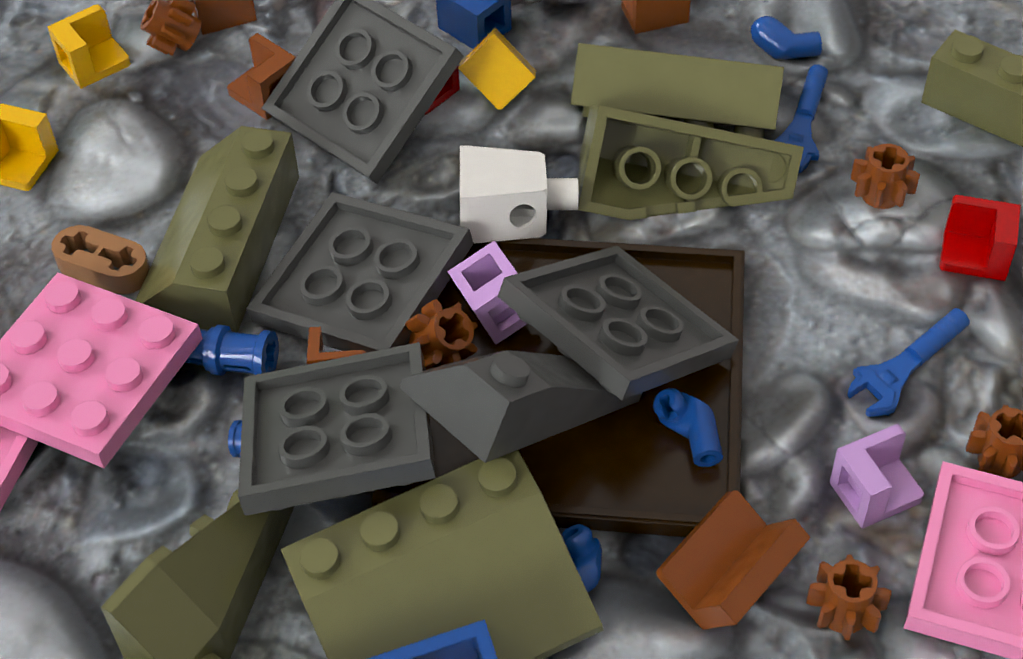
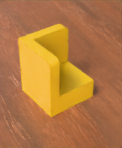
(87, 46)
(497, 69)
(25, 146)

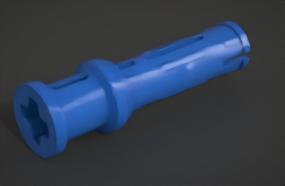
(236, 352)

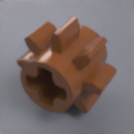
(171, 25)
(885, 176)
(442, 333)
(998, 442)
(848, 596)

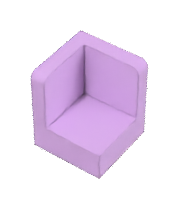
(873, 478)

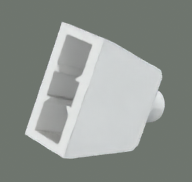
(509, 193)

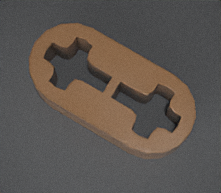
(98, 264)

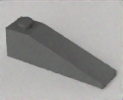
(510, 399)

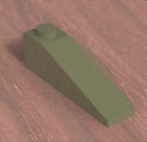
(663, 166)
(201, 593)

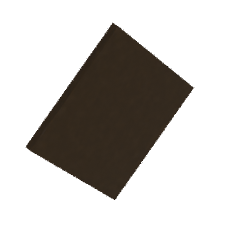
(626, 465)

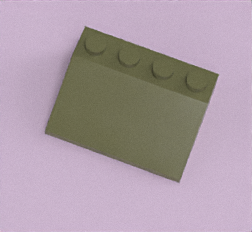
(444, 559)

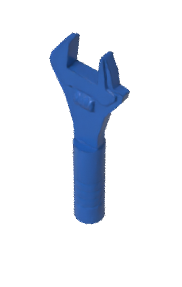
(799, 130)
(889, 378)

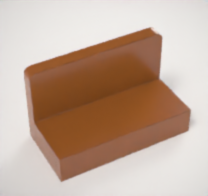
(729, 561)

